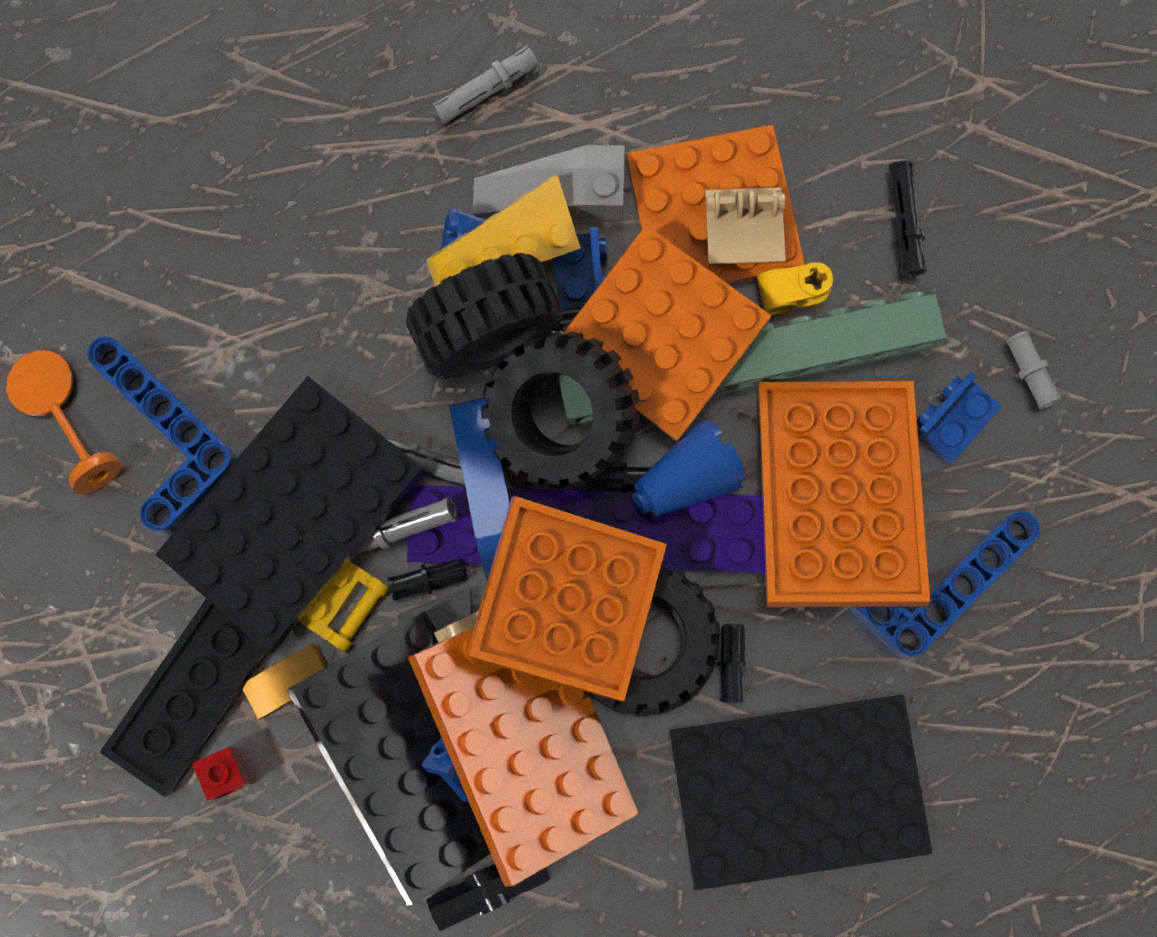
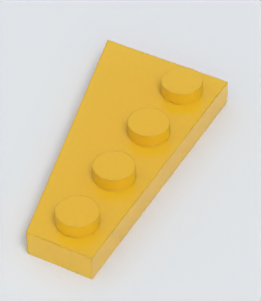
(531, 225)

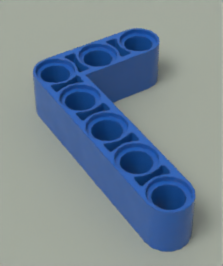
(172, 426)
(482, 477)
(946, 594)

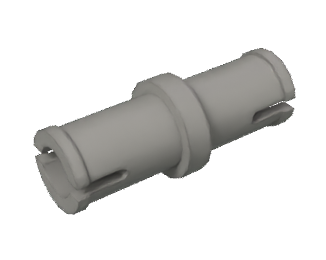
(1033, 370)

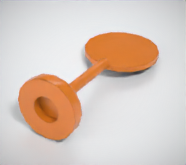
(40, 386)

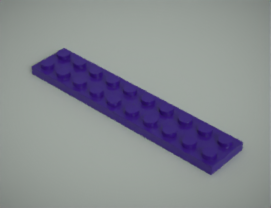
(700, 538)

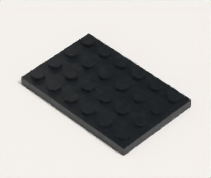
(290, 514)
(375, 737)
(799, 792)

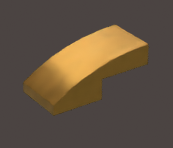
(269, 688)

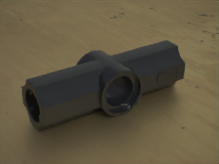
(478, 894)

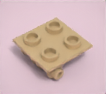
(745, 225)

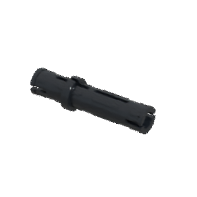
(908, 234)

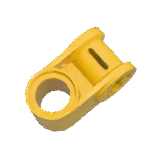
(788, 288)

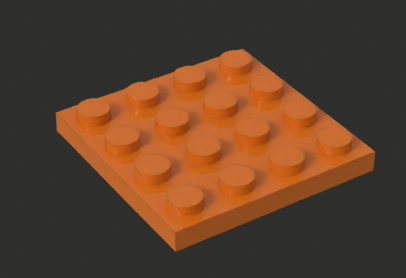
(672, 185)
(671, 328)
(566, 599)

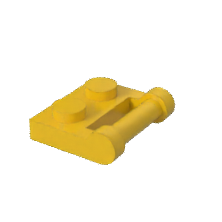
(333, 600)

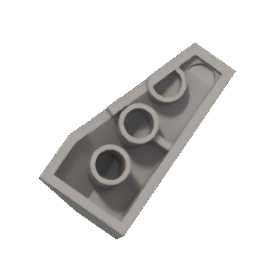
(588, 176)

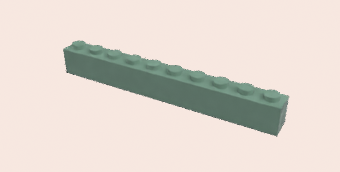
(814, 346)

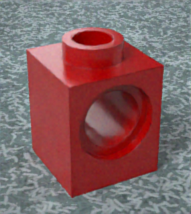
(222, 773)

